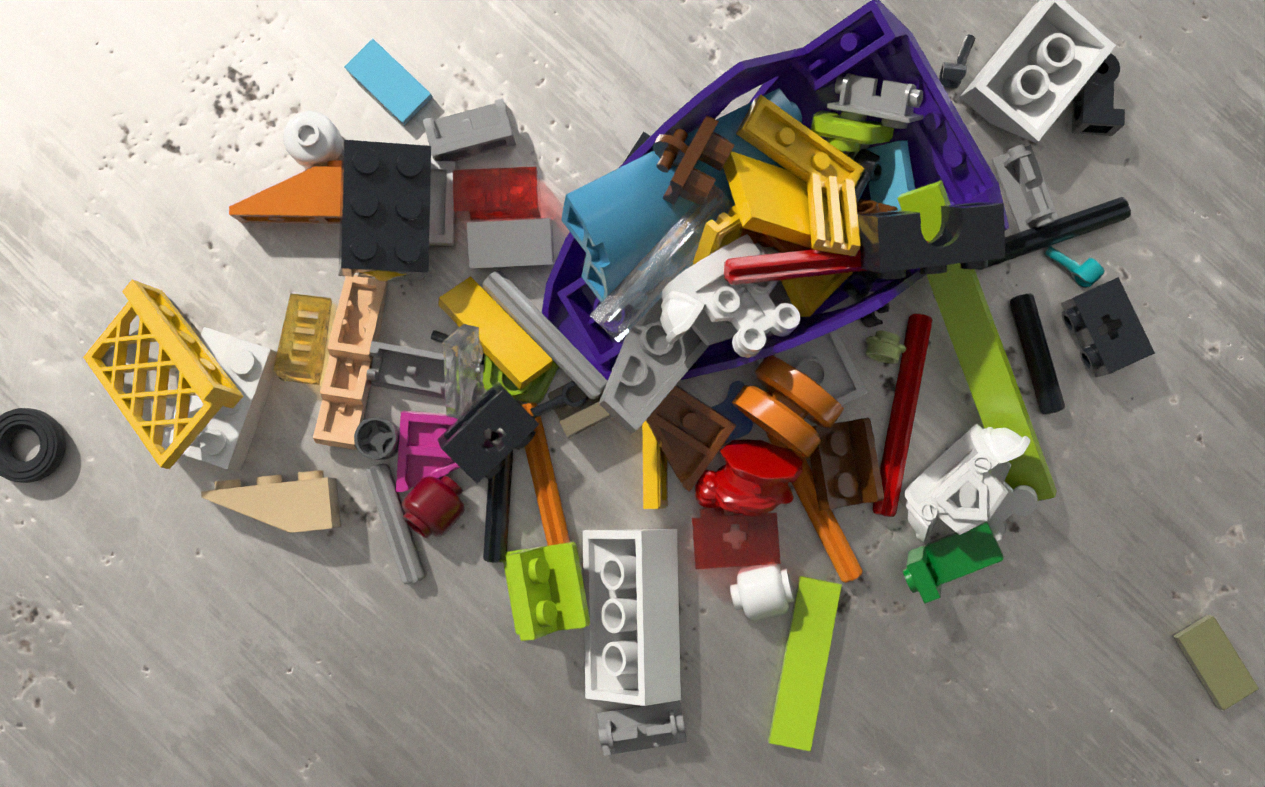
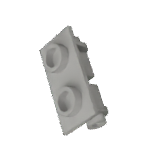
(893, 106)
(1025, 188)
(641, 727)

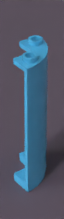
(624, 211)

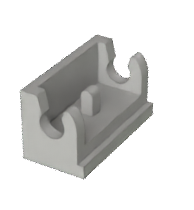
(469, 132)
(510, 243)
(407, 369)

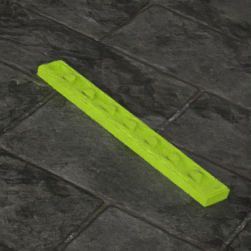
(980, 348)

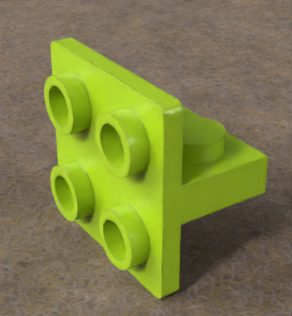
(546, 590)

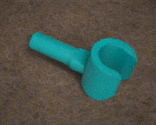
(1084, 274)

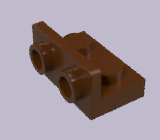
(846, 465)

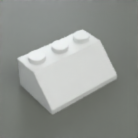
(1038, 70)
(231, 431)

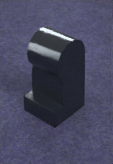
(1094, 104)

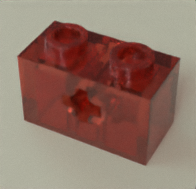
(496, 193)
(711, 551)

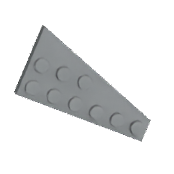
(647, 369)

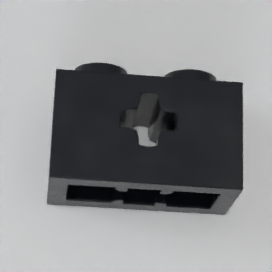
(1123, 342)
(480, 455)

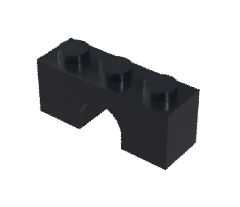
(967, 236)

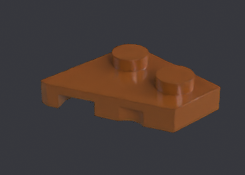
(688, 434)

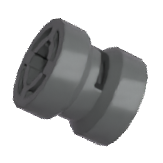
(370, 438)

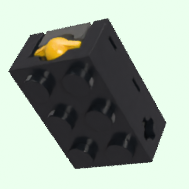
(384, 210)

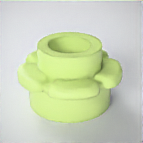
(884, 347)

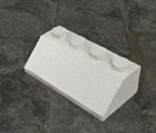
(632, 615)

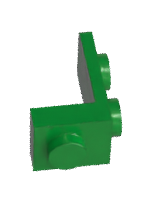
(950, 559)

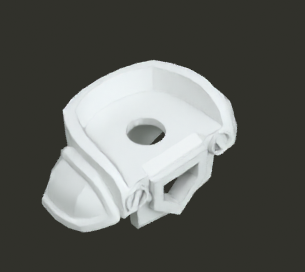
(704, 300)
(969, 485)

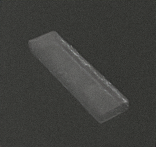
(666, 260)

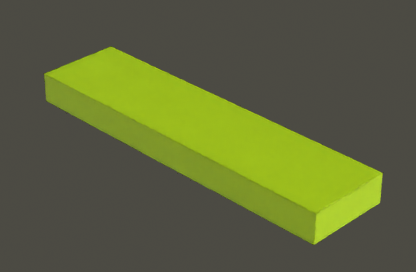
(804, 663)

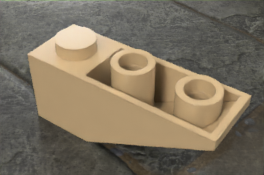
(290, 506)

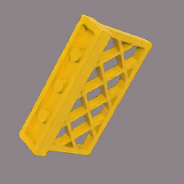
(177, 349)

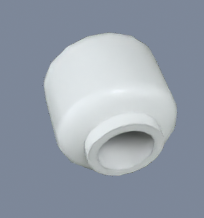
(312, 139)
(762, 591)

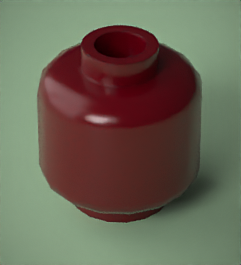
(433, 506)

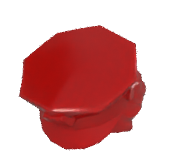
(751, 480)

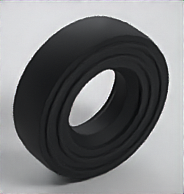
(51, 445)

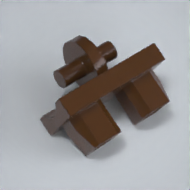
(688, 180)

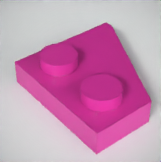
(419, 450)

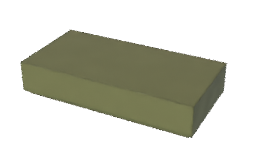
(1216, 662)

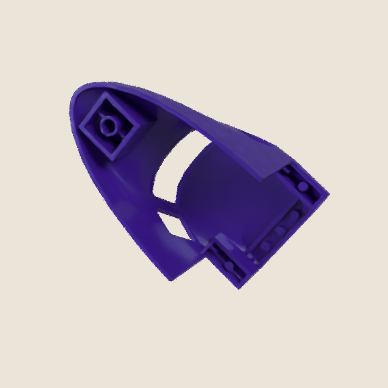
(939, 146)

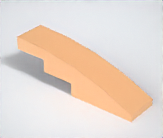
(345, 380)

